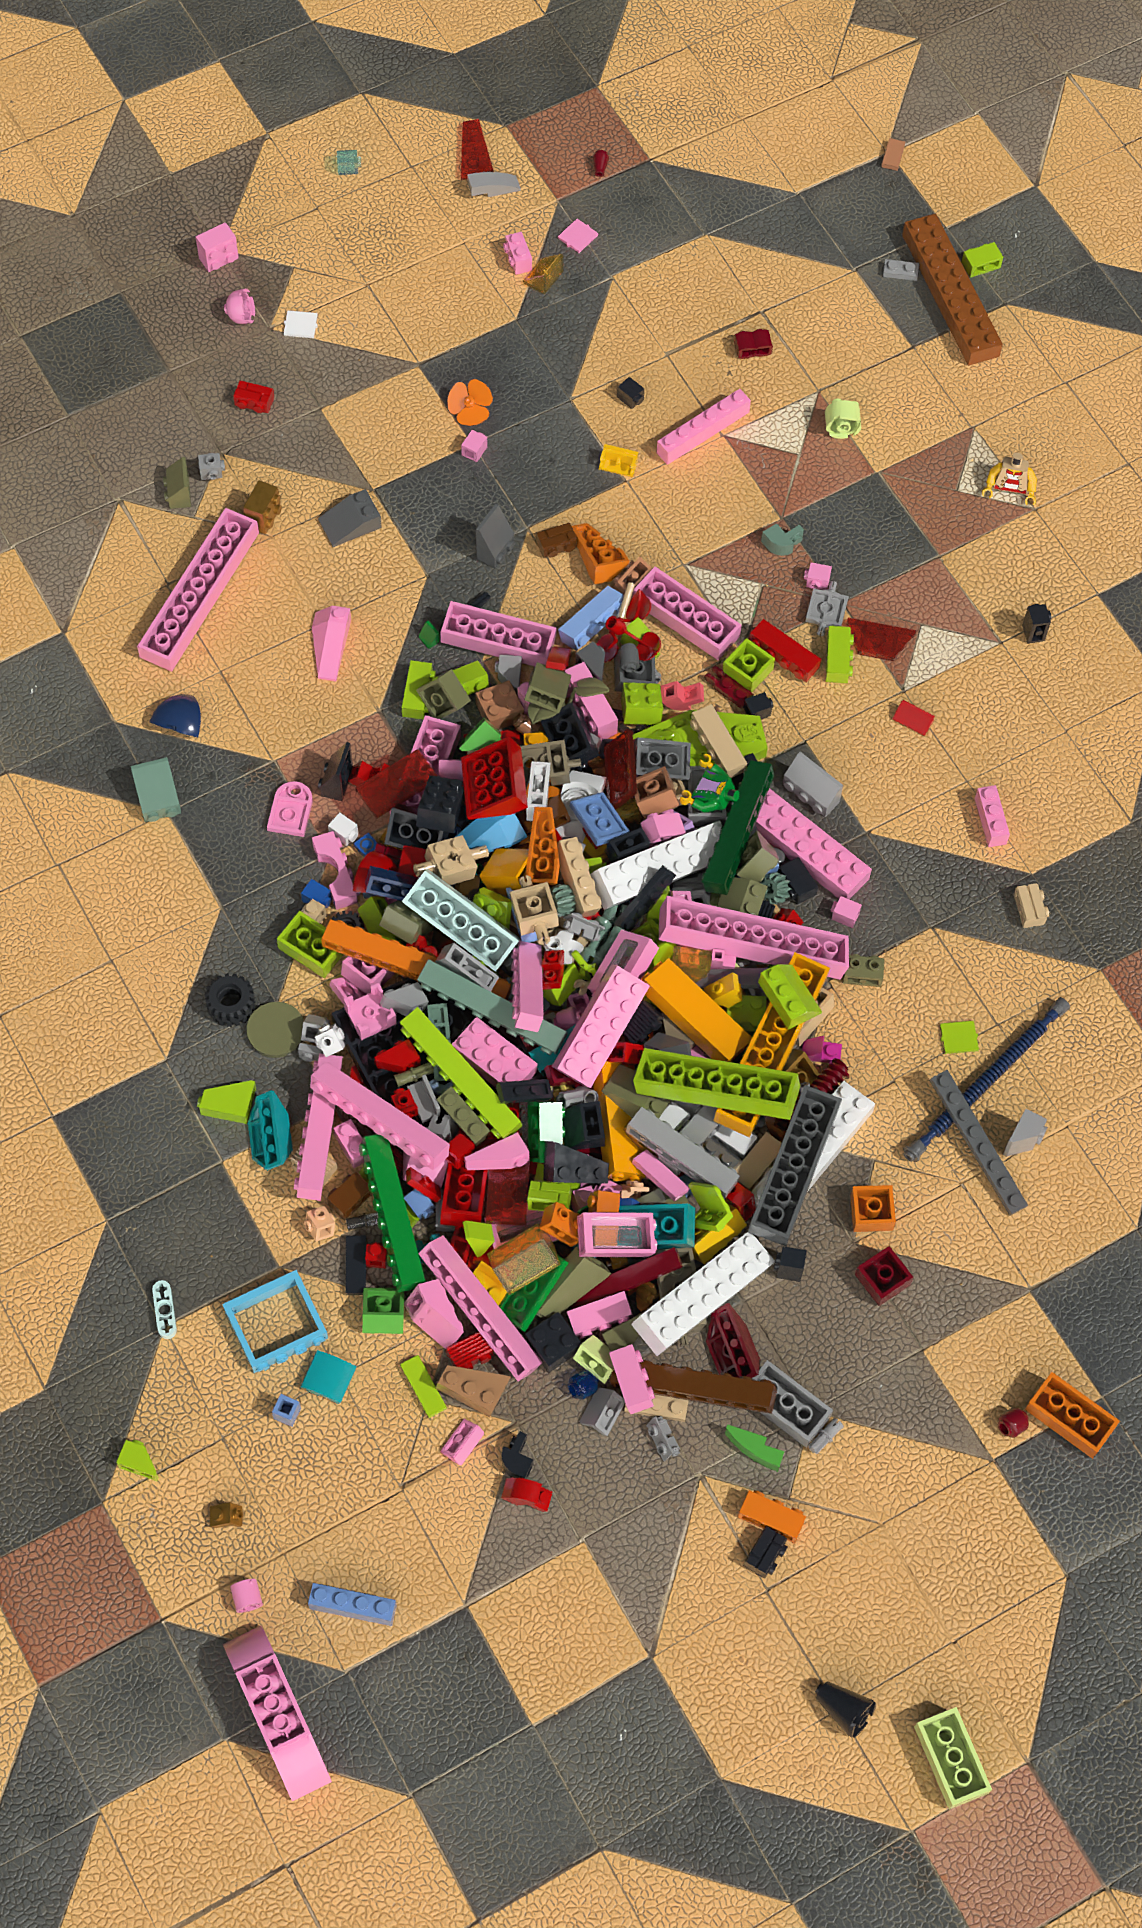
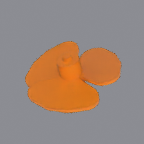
(466, 405)

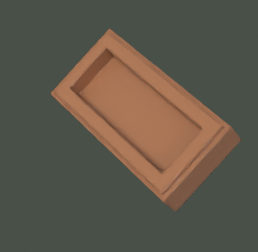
(893, 154)

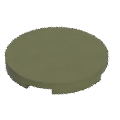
(275, 1029)

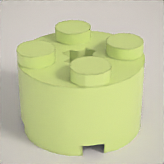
(843, 418)

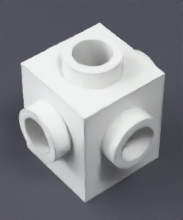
(330, 1039)

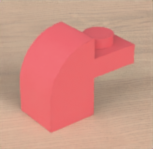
(680, 697)

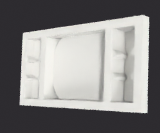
(580, 786)

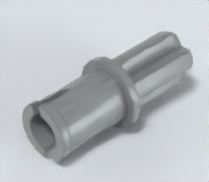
(825, 1436)

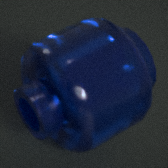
(583, 1384)

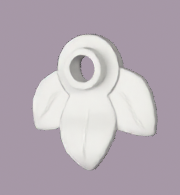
(565, 942)

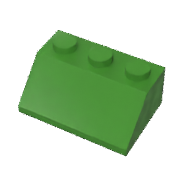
(480, 736)

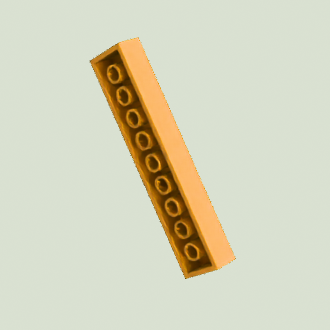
(773, 1041)

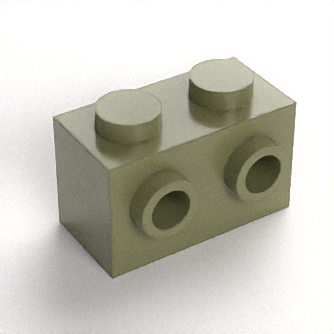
(864, 971)

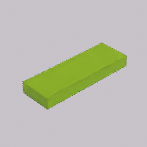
(423, 1386)

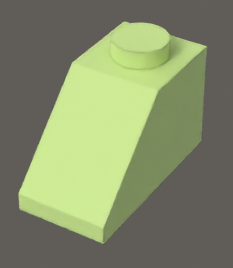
(596, 1358)

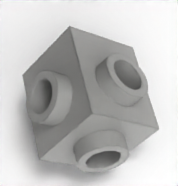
(211, 466)

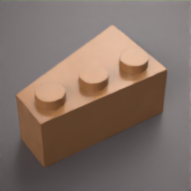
(473, 1387)

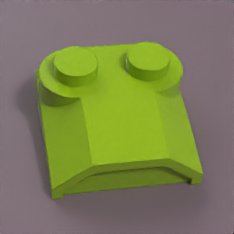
(494, 905)

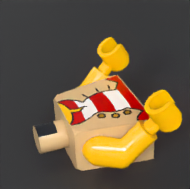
(1012, 476)

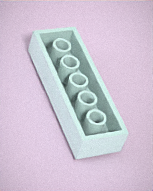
(461, 919)

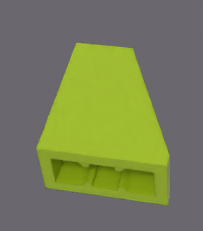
(228, 1102)

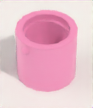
(246, 1595)

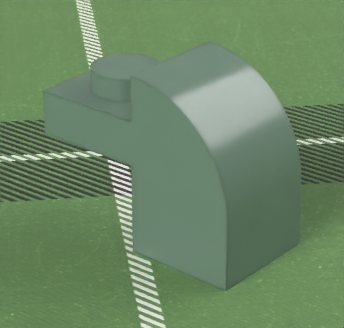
(780, 542)

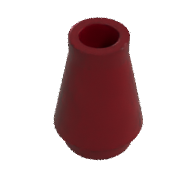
(600, 161)

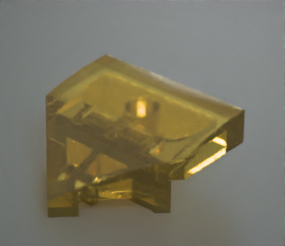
(693, 962)

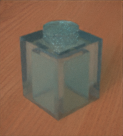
(348, 162)

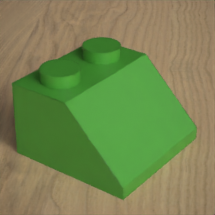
(383, 1311)

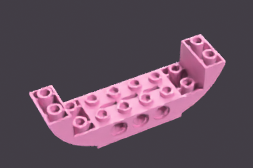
(277, 1713)

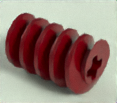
(831, 1077)

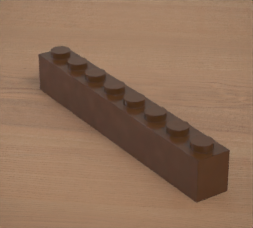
(708, 1387)

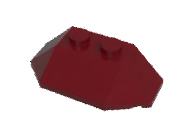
(732, 1344)

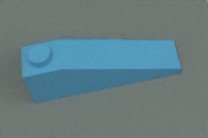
(494, 832)

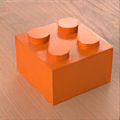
(872, 1208)

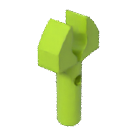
(585, 968)

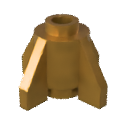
(647, 1296)

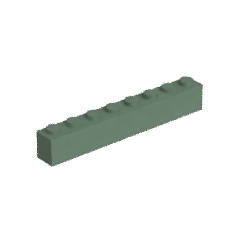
(487, 1005)

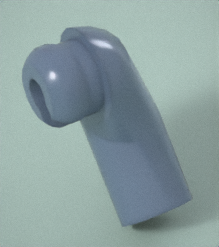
(438, 1088)

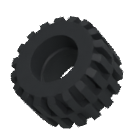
(225, 986)

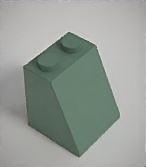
(156, 790)

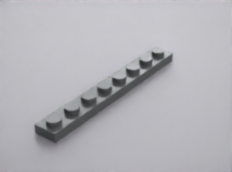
(978, 1142)

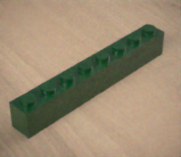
(738, 828)

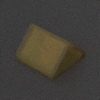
(545, 273)

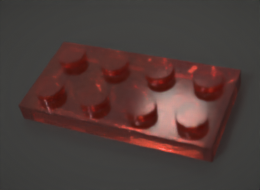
(620, 769)
(395, 783)
(508, 1195)

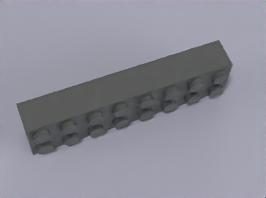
(795, 1165)

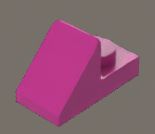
(821, 1051)

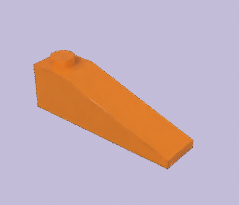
(599, 555)
(543, 851)

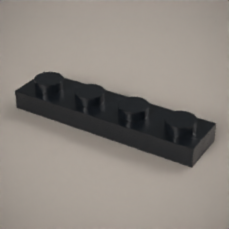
(645, 898)

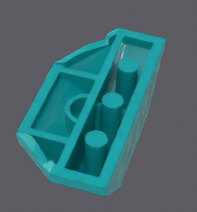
(269, 1131)

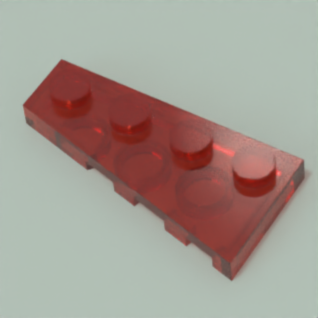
(474, 150)

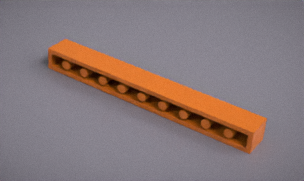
(385, 953)

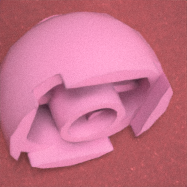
(240, 306)

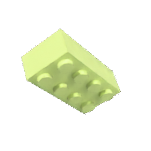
(952, 1758)

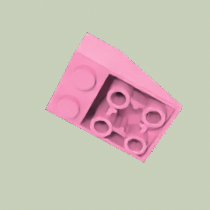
(434, 1313)

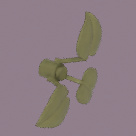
(585, 688)

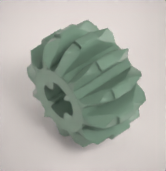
(777, 888)
(563, 899)

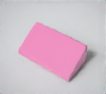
(462, 1441)

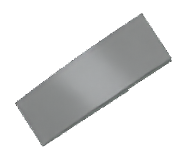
(492, 183)

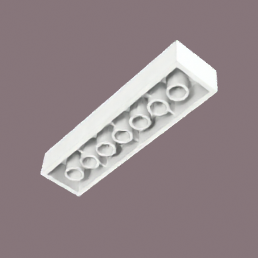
(682, 855)
(851, 1116)
(702, 1293)

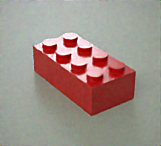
(463, 1195)

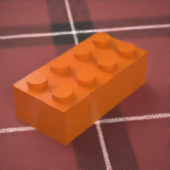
(1072, 1415)

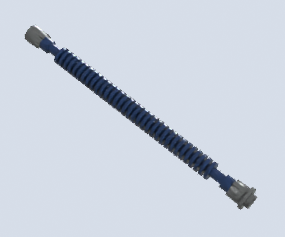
(989, 1076)

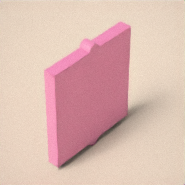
(578, 235)

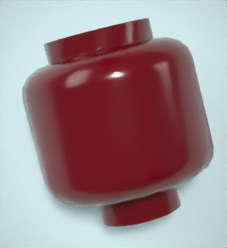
(1013, 1422)

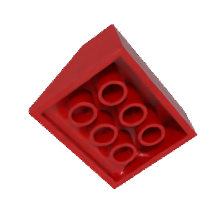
(494, 780)

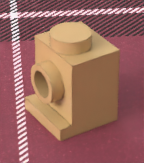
(315, 910)

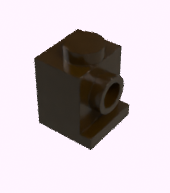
(615, 1264)

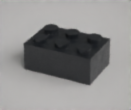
(572, 728)
(441, 804)

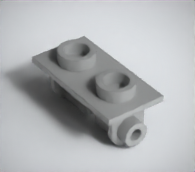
(576, 922)
(658, 1429)

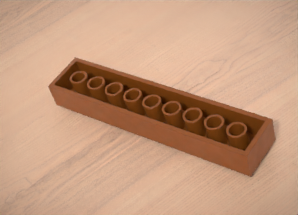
(952, 289)

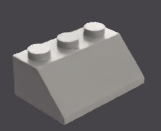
(813, 785)

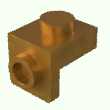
(226, 1515)

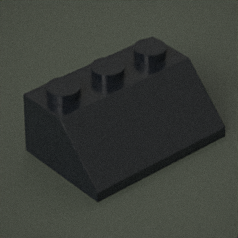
(404, 832)

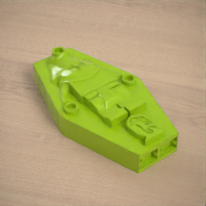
(744, 730)

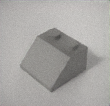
(1026, 1134)

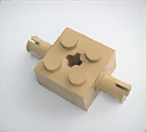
(451, 860)
(534, 909)

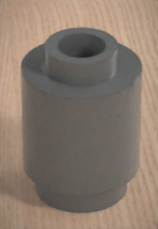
(629, 657)

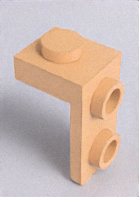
(632, 1189)

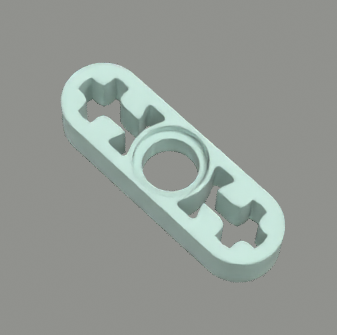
(168, 1295)

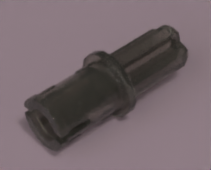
(362, 1221)

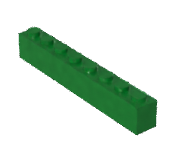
(392, 1213)

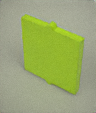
(959, 1037)

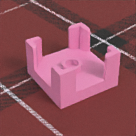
(368, 1014)

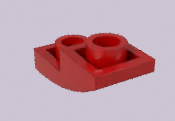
(553, 969)

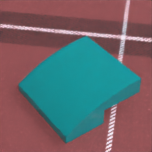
(328, 1376)

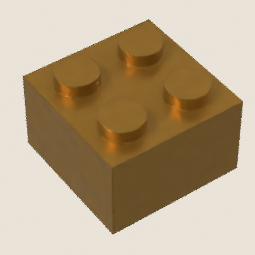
(263, 505)

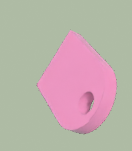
(290, 811)

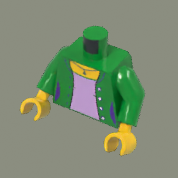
(713, 789)

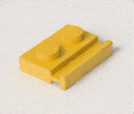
(490, 1282)

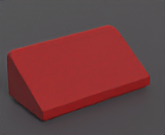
(913, 717)

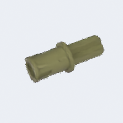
(413, 1074)

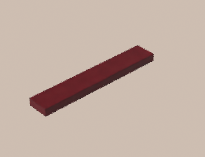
(633, 1276)

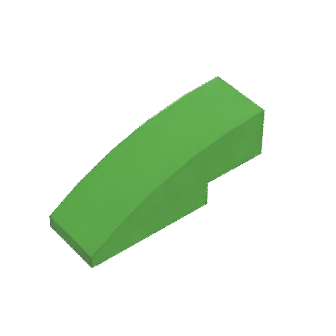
(754, 1447)

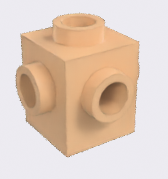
(319, 1223)

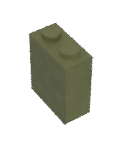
(547, 687)

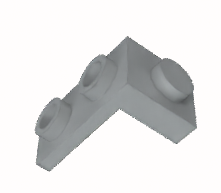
(310, 1052)

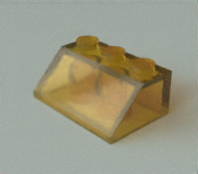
(523, 1258)

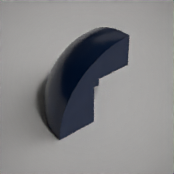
(179, 714)

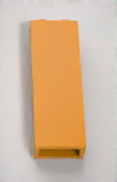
(695, 1012)
(618, 1147)

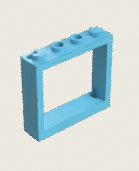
(260, 1294)

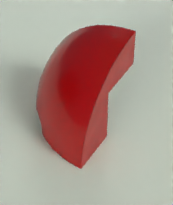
(371, 859)

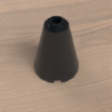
(845, 1707)

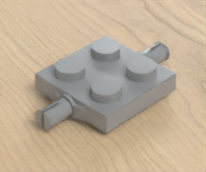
(826, 608)

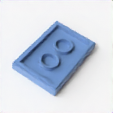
(598, 818)

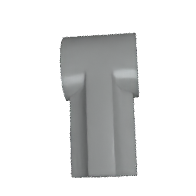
(578, 1095)

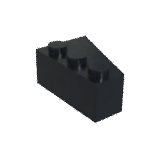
(572, 1166)

